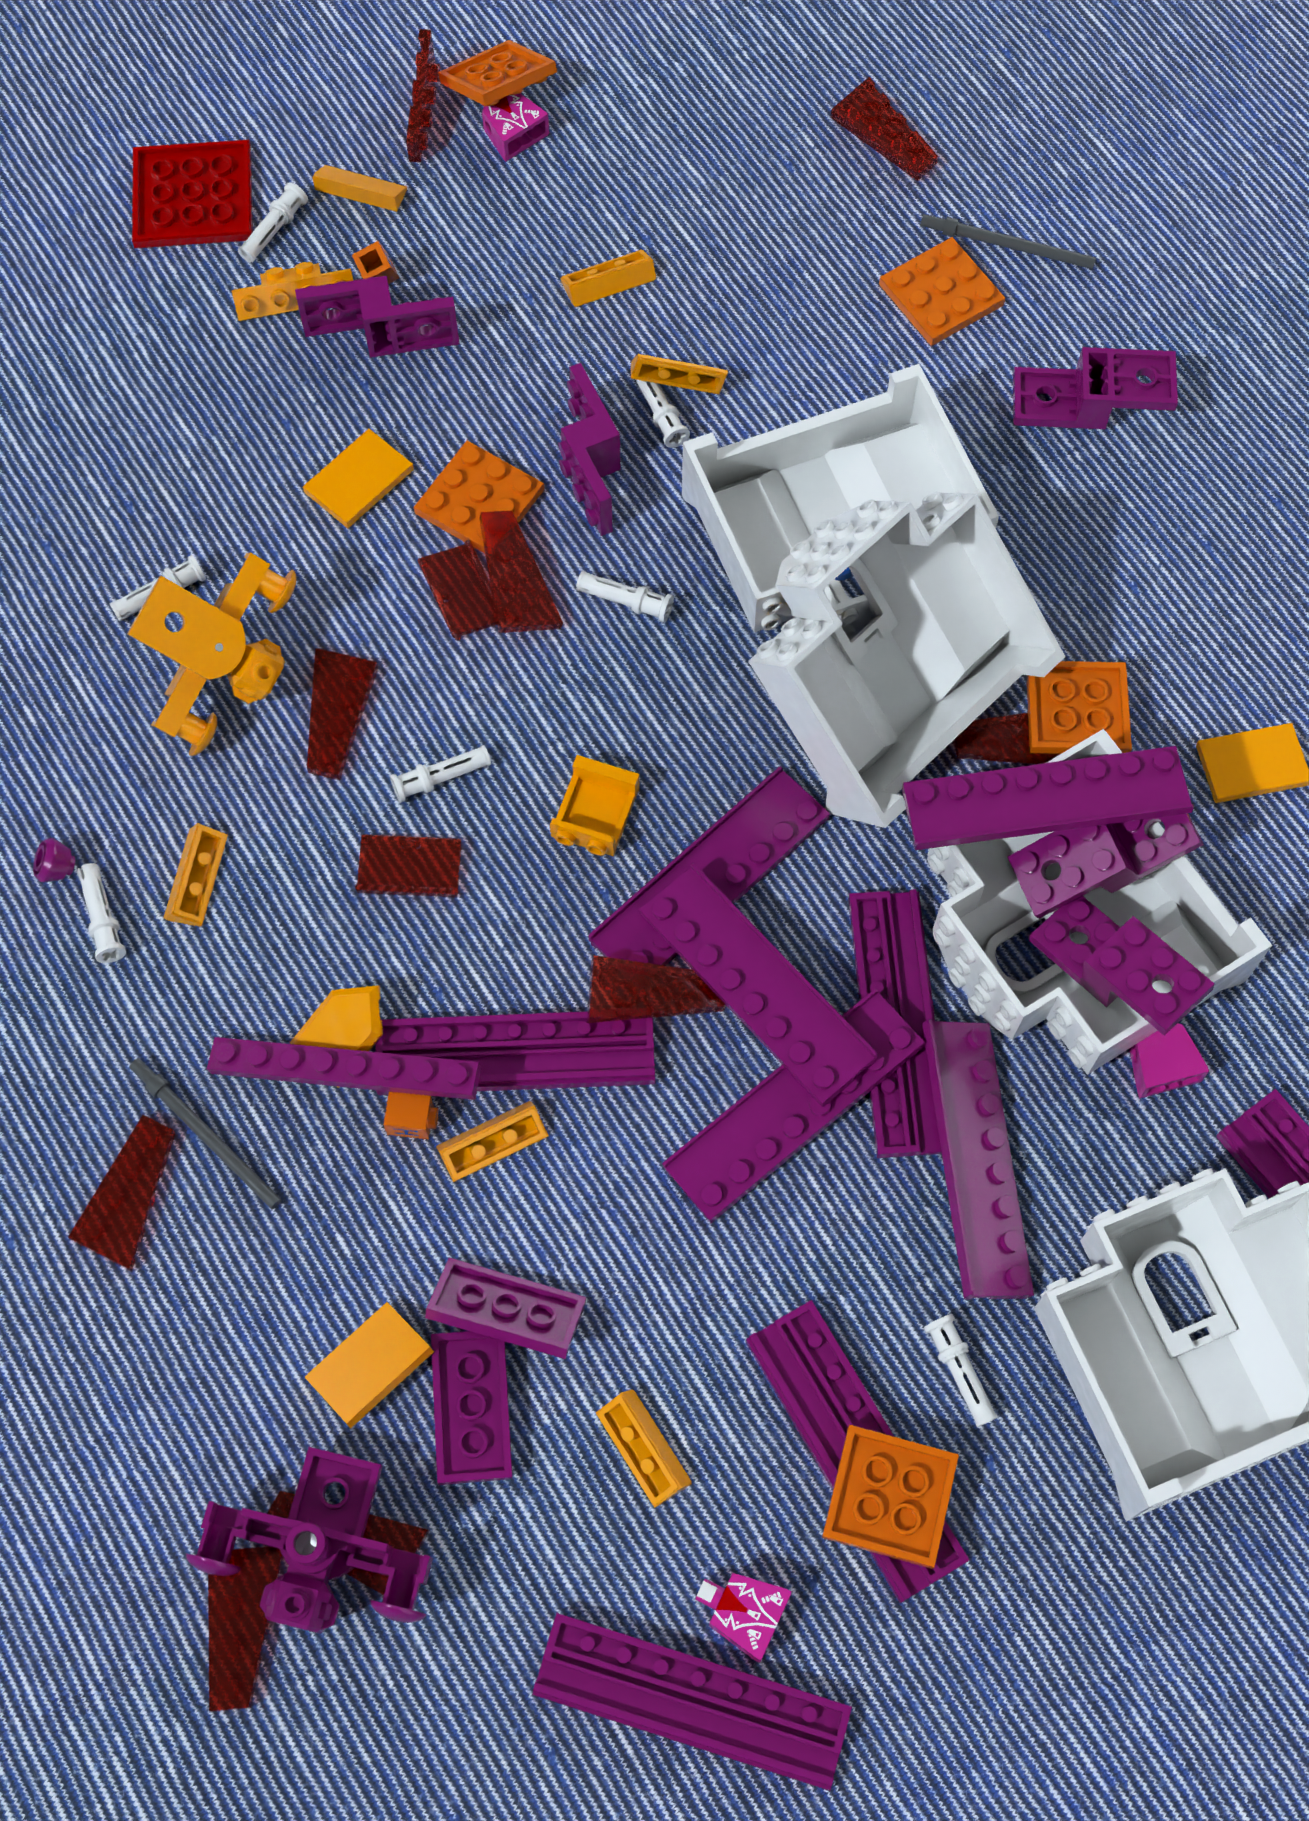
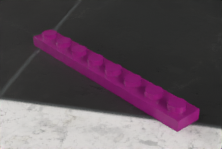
(345, 1068)

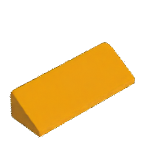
(359, 187)
(609, 277)
(678, 373)
(195, 875)
(492, 1141)
(643, 1447)

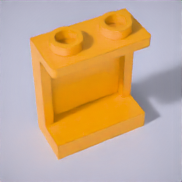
(595, 806)

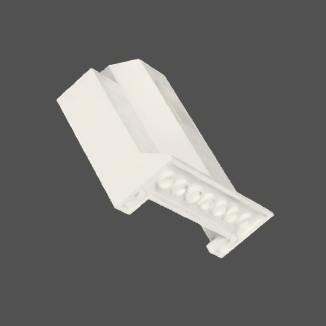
(783, 483)
(940, 651)
(992, 908)
(1176, 1407)

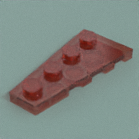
(645, 990)
(238, 1626)

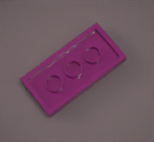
(506, 1307)
(470, 1408)

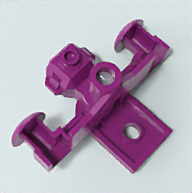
(318, 1545)

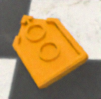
(344, 1021)

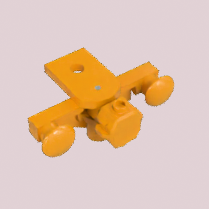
(212, 645)

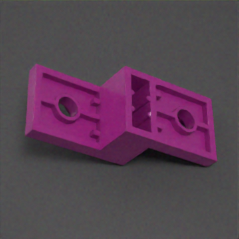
(386, 326)
(1100, 382)
(589, 449)
(1098, 857)
(1122, 963)

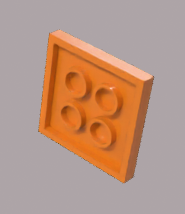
(497, 73)
(941, 291)
(472, 485)
(1077, 703)
(890, 1496)

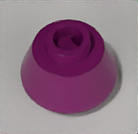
(53, 861)

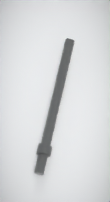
(951, 227)
(160, 1088)

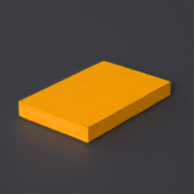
(358, 478)
(1253, 762)
(369, 1364)

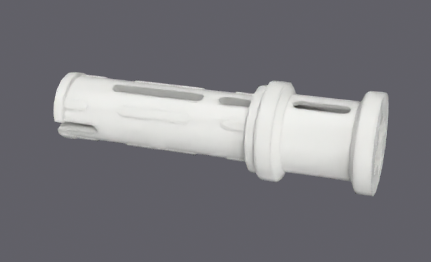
(280, 213)
(669, 425)
(182, 575)
(639, 598)
(425, 777)
(102, 926)
(983, 1411)

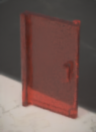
(462, 581)
(409, 870)

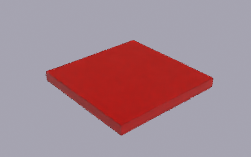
(192, 193)

